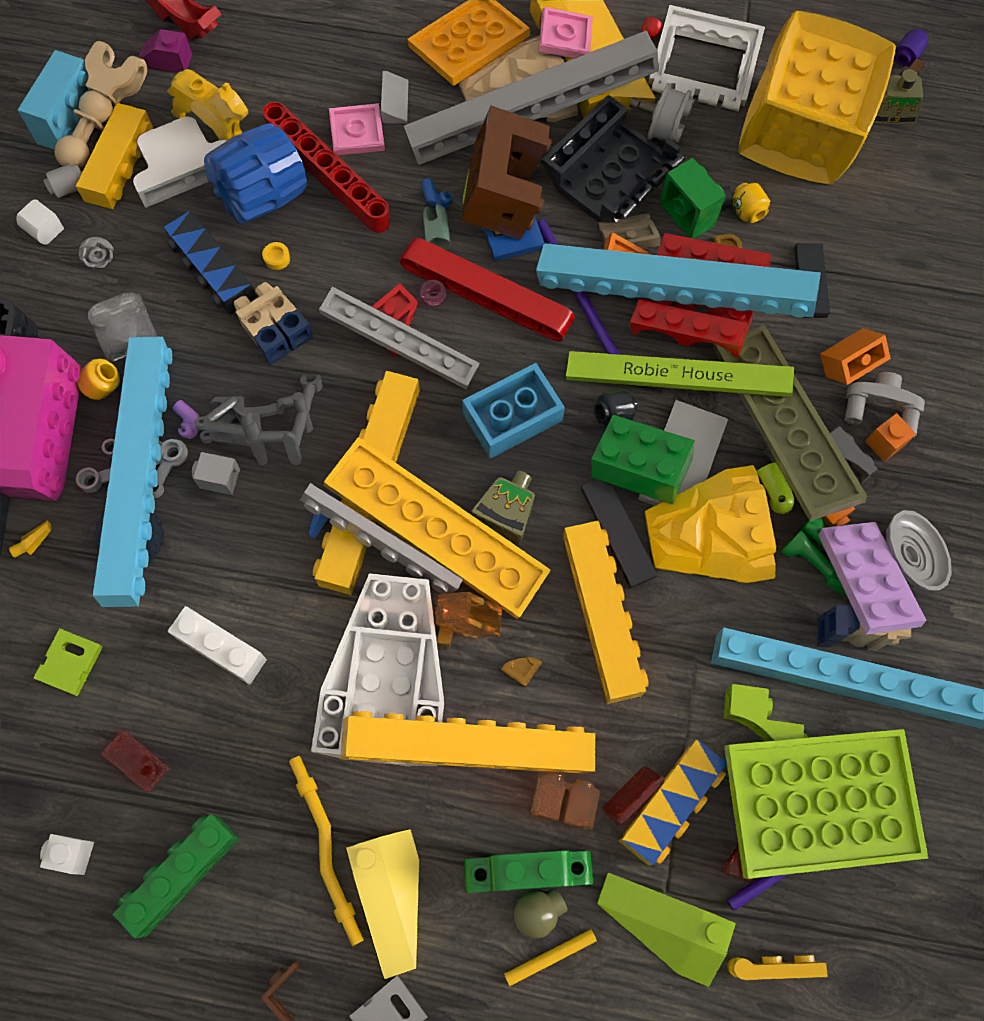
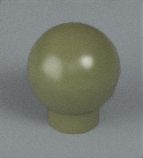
(538, 912)

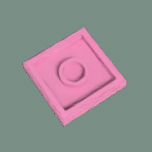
(565, 33)
(356, 129)

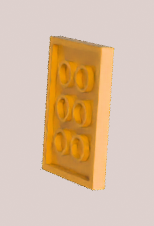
(468, 38)

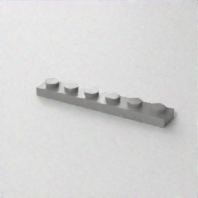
(399, 337)
(371, 534)

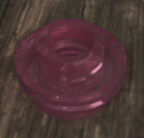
(433, 286)

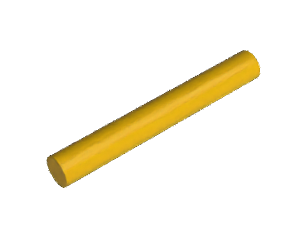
(550, 957)

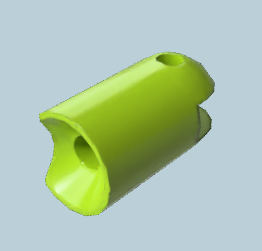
(776, 488)

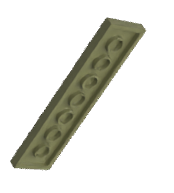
(797, 436)

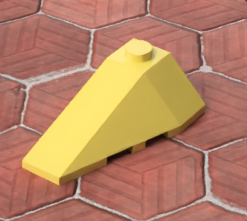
(388, 889)

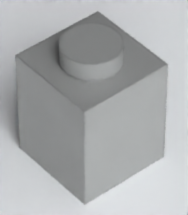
(215, 473)

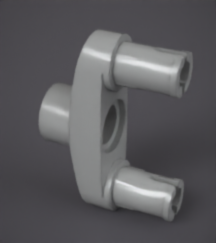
(884, 393)

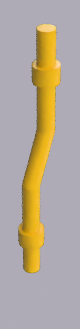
(344, 911)

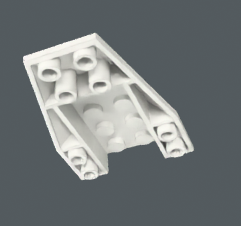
(382, 661)

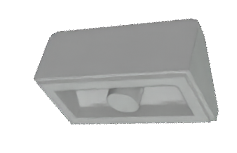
(394, 99)

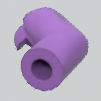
(189, 416)

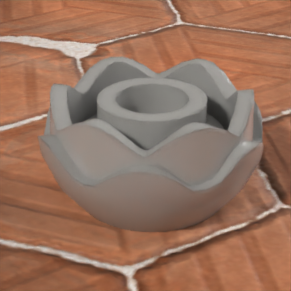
(95, 259)

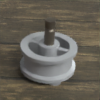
(666, 113)

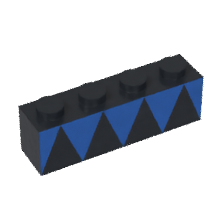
(209, 262)

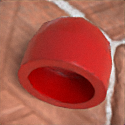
(652, 26)

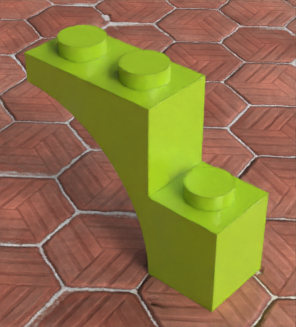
(751, 707)

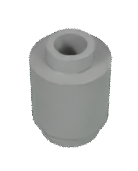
(63, 180)

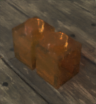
(468, 615)
(580, 805)

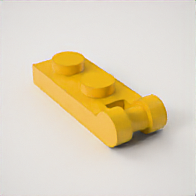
(774, 968)

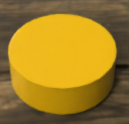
(276, 256)

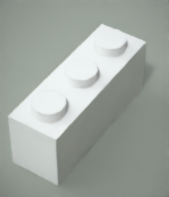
(217, 645)

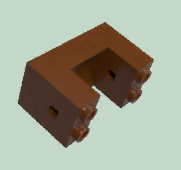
(492, 196)

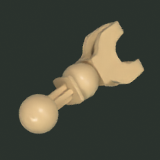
(95, 106)

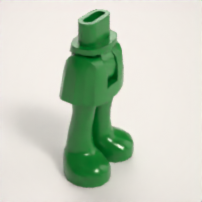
(801, 545)

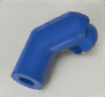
(433, 197)

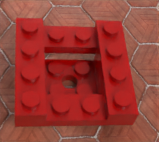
(717, 325)

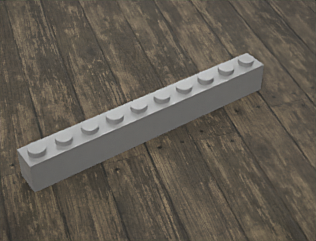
(536, 95)

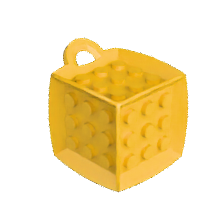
(817, 97)

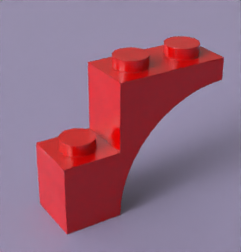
(188, 15)

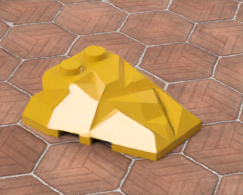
(716, 529)

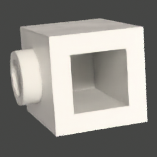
(66, 854)

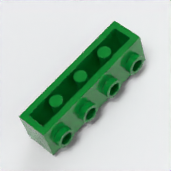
(171, 881)

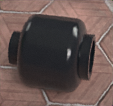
(615, 402)

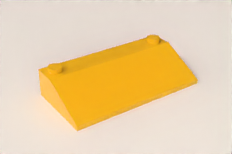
(603, 34)

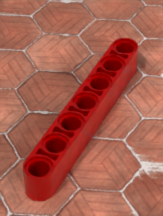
(331, 170)
(488, 289)

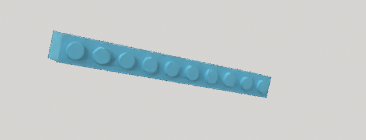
(679, 280)
(133, 474)
(849, 677)

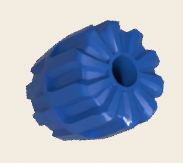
(255, 172)

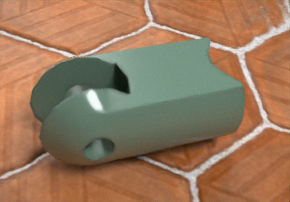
(437, 229)

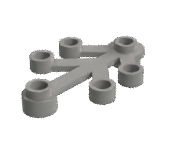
(166, 464)

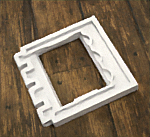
(713, 30)

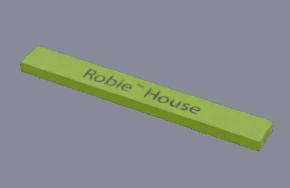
(681, 373)

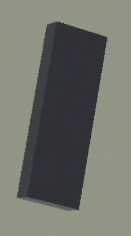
(811, 258)

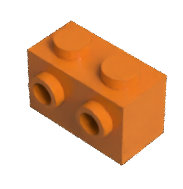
(855, 356)

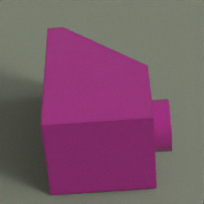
(166, 51)

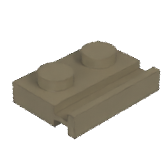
(635, 229)

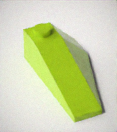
(677, 932)

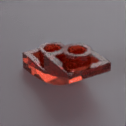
(135, 760)

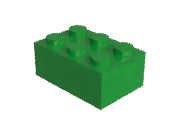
(642, 459)

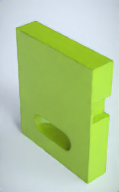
(66, 669)

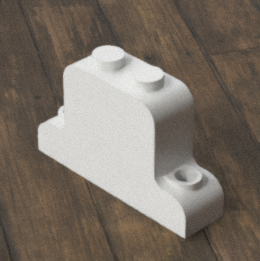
(173, 160)

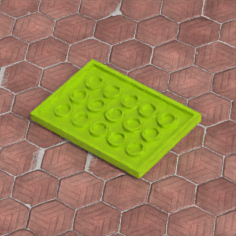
(824, 803)

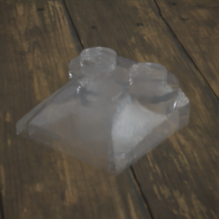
(117, 321)

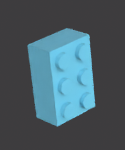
(53, 98)

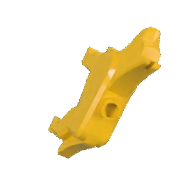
(215, 106)

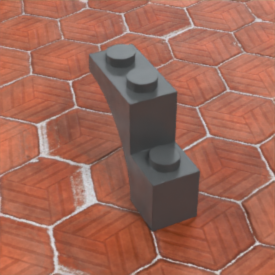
(859, 462)

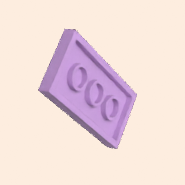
(871, 578)

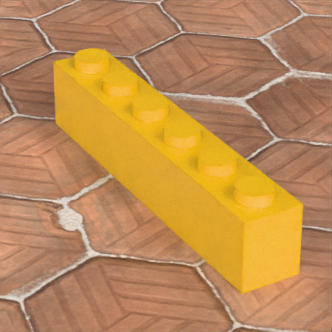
(603, 612)

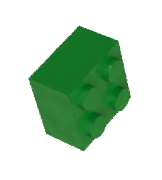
(692, 198)

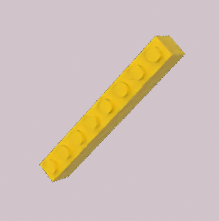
(385, 432)
(466, 744)

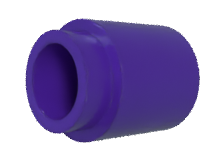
(910, 47)

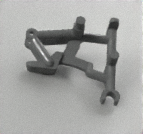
(250, 417)

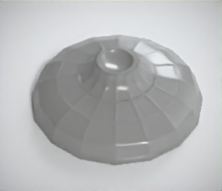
(919, 551)

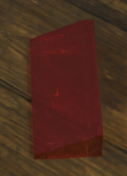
(632, 795)

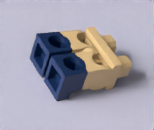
(264, 314)
(842, 624)

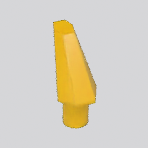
(31, 540)

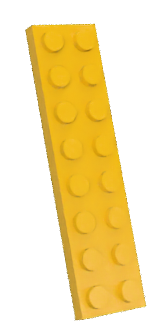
(437, 527)

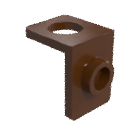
(276, 982)

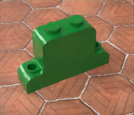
(528, 871)

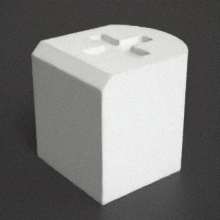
(39, 222)

